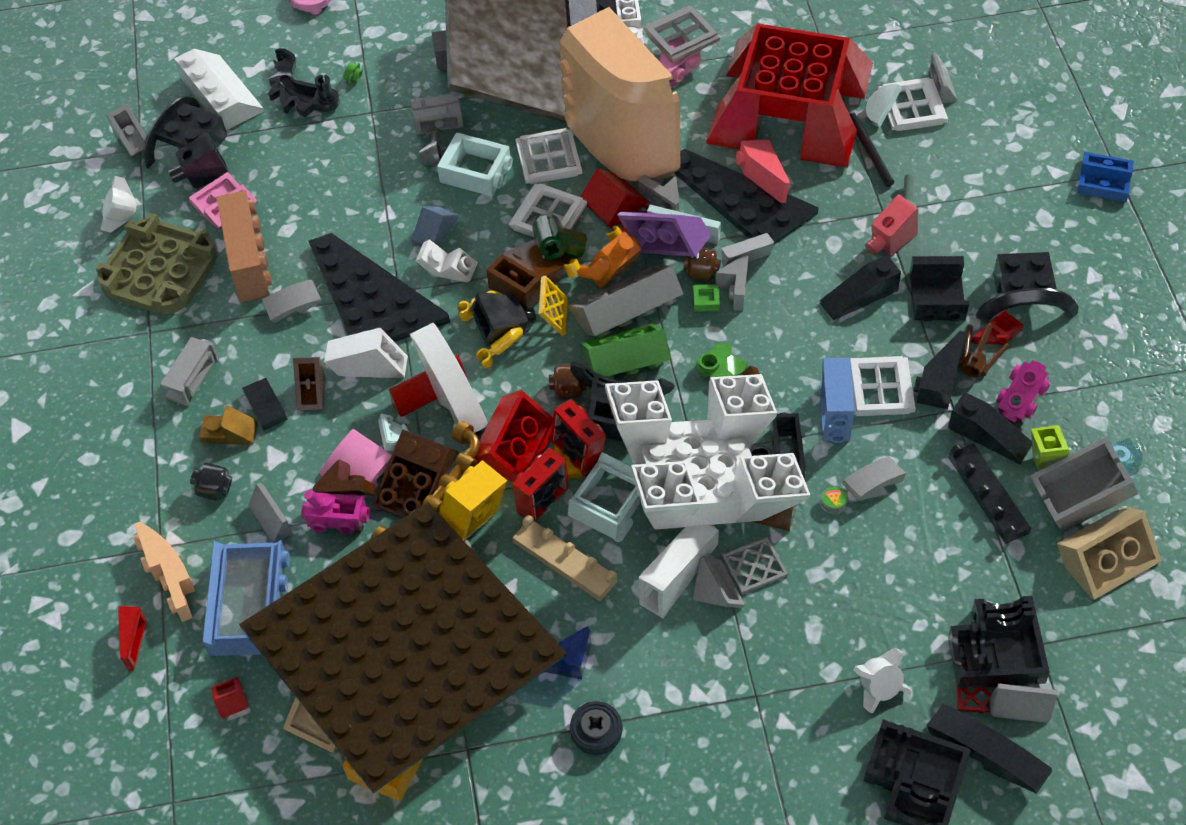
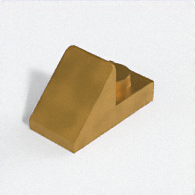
(230, 428)

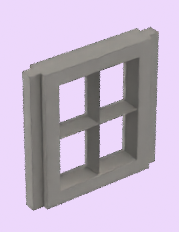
(692, 46)

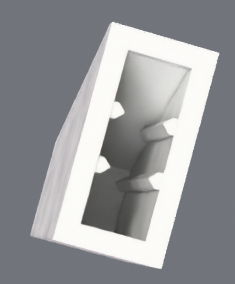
(366, 355)

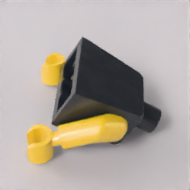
(499, 321)

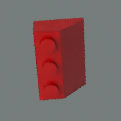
(514, 435)

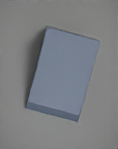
(433, 225)

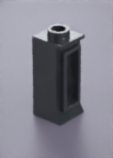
(788, 425)

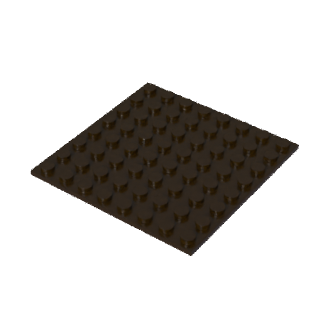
(401, 645)

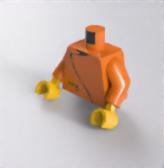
(610, 260)

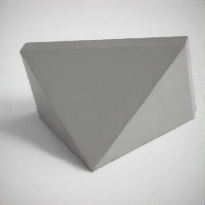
(715, 585)

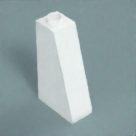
(675, 568)

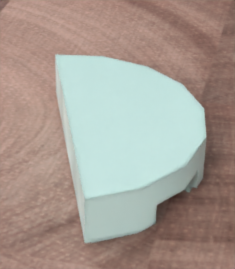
(881, 103)
(389, 431)

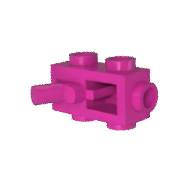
(1027, 384)
(334, 512)

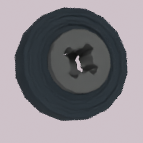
(592, 738)

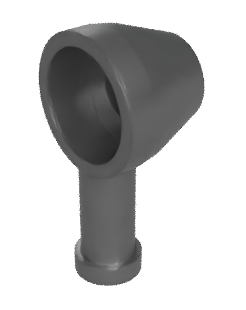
(432, 152)

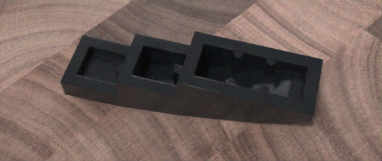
(991, 748)

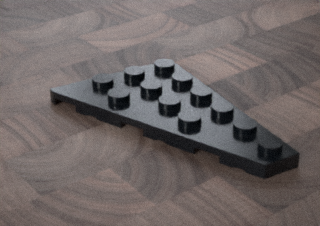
(369, 294)

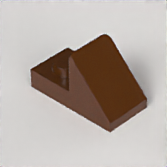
(339, 481)

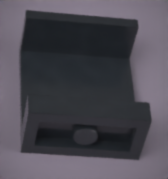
(938, 288)

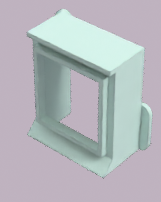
(596, 517)

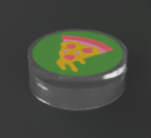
(834, 499)

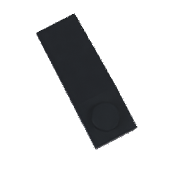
(862, 288)
(939, 375)
(989, 428)

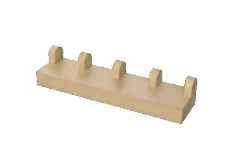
(564, 559)

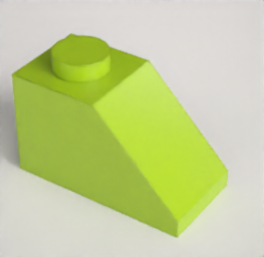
(1048, 446)

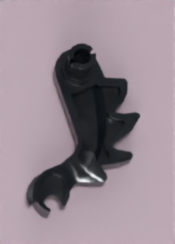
(298, 93)

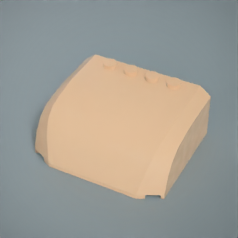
(619, 99)

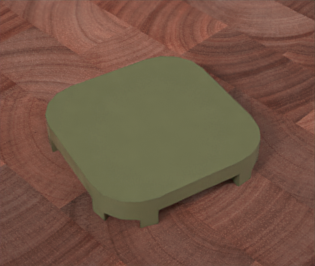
(157, 265)

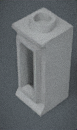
(189, 370)

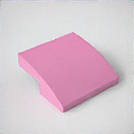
(206, 199)
(362, 456)

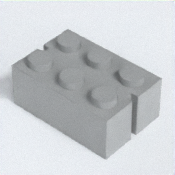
(1084, 484)

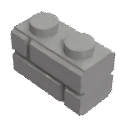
(437, 113)

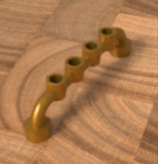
(461, 433)

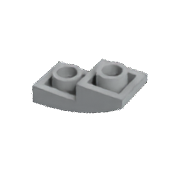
(291, 299)
(873, 477)

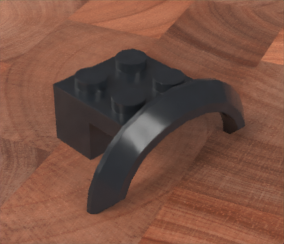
(181, 124)
(1025, 281)
(598, 406)

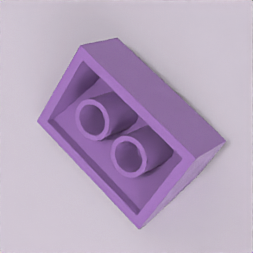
(666, 232)

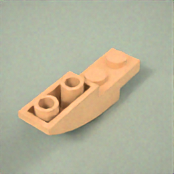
(165, 566)

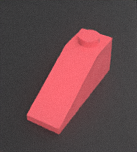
(763, 167)

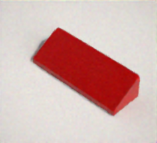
(414, 392)

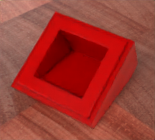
(229, 697)

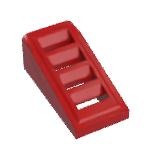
(131, 632)

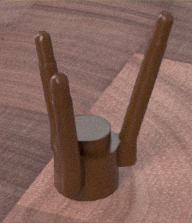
(975, 363)

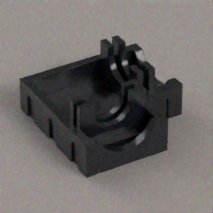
(1000, 646)
(919, 772)

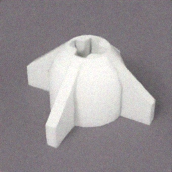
(118, 205)
(881, 678)

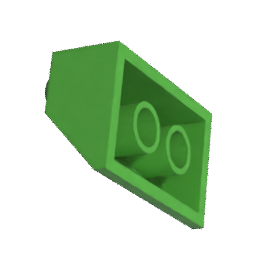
(626, 351)

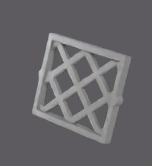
(747, 549)

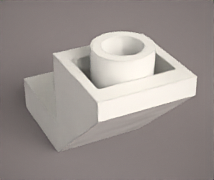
(454, 265)

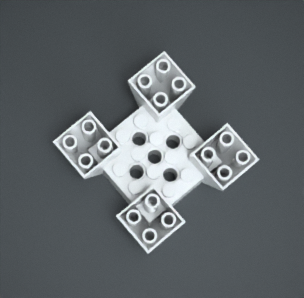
(704, 467)

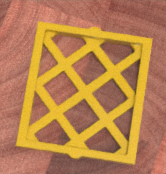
(562, 319)

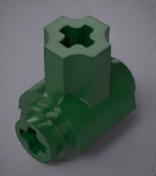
(556, 240)

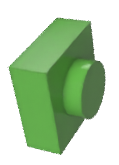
(706, 297)

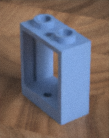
(836, 399)

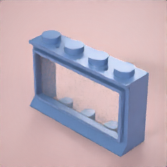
(241, 584)

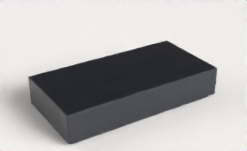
(264, 403)

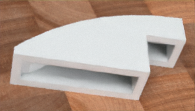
(448, 377)

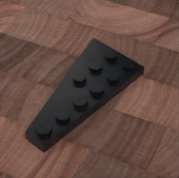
(742, 200)

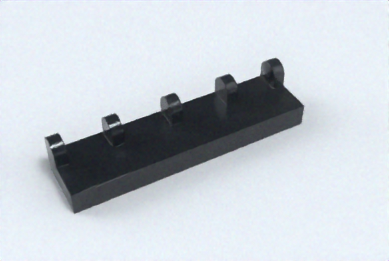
(989, 493)

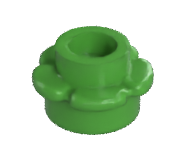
(352, 72)

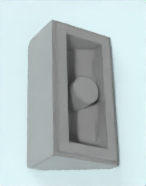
(942, 79)
(754, 247)
(269, 514)
(1022, 703)

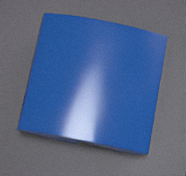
(1105, 177)

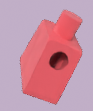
(893, 227)

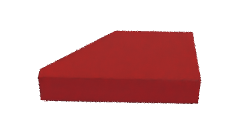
(1003, 330)

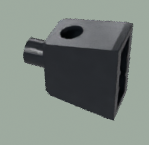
(199, 162)

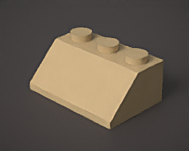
(1110, 551)

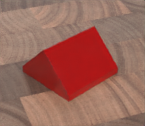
(610, 195)

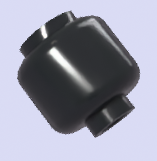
(211, 481)

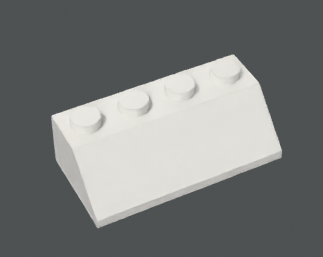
(217, 87)

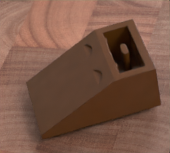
(520, 273)
(413, 473)

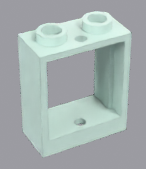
(453, 175)

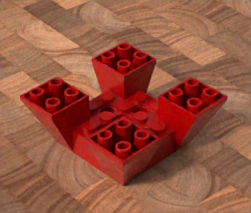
(795, 79)

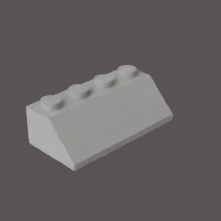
(626, 299)

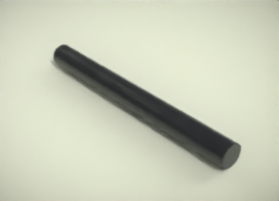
(871, 151)

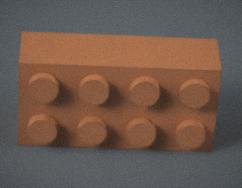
(244, 246)

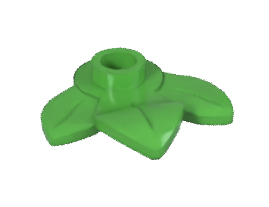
(721, 361)

